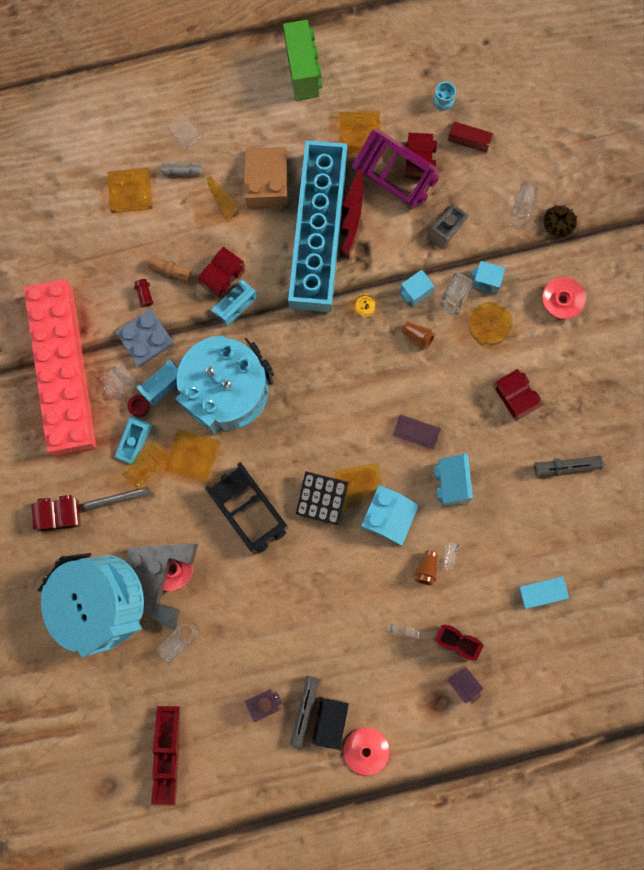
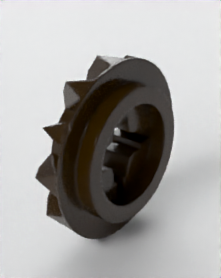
(560, 229)

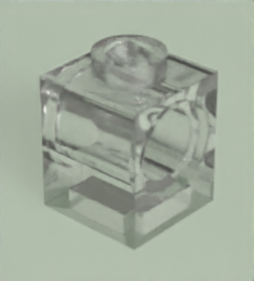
(118, 381)

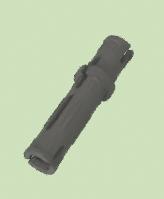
(569, 465)
(298, 735)

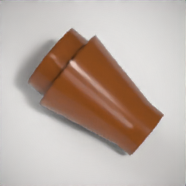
(419, 335)
(427, 568)

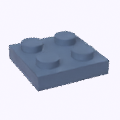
(145, 338)

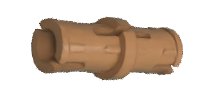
(170, 269)

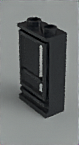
(231, 486)

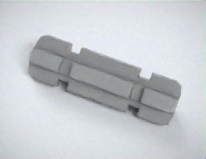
(181, 169)

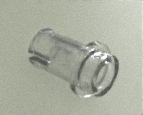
(449, 556)

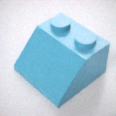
(453, 480)
(390, 515)

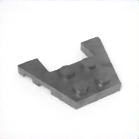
(152, 567)

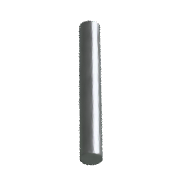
(117, 498)

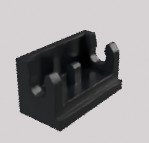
(330, 723)

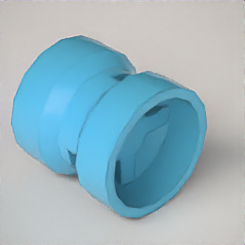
(444, 96)

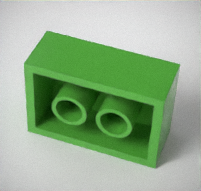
(302, 59)

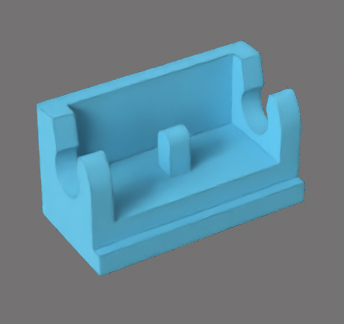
(234, 303)
(160, 383)

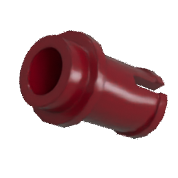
(143, 292)

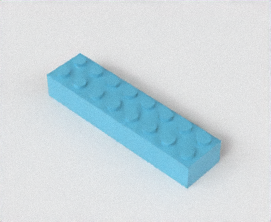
(318, 226)

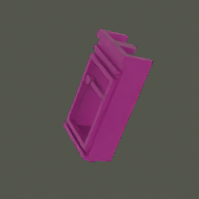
(371, 154)

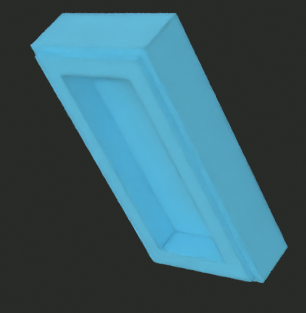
(543, 592)

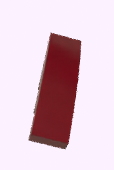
(353, 209)
(165, 756)

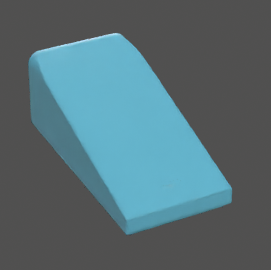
(133, 439)

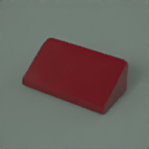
(470, 136)

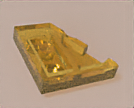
(361, 482)

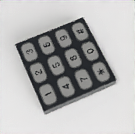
(322, 498)

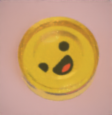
(365, 305)

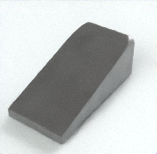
(447, 226)

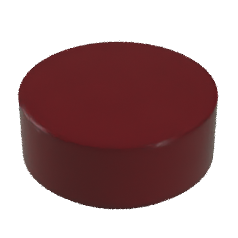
(138, 406)

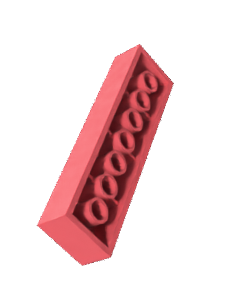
(60, 368)

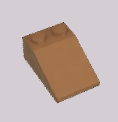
(266, 177)

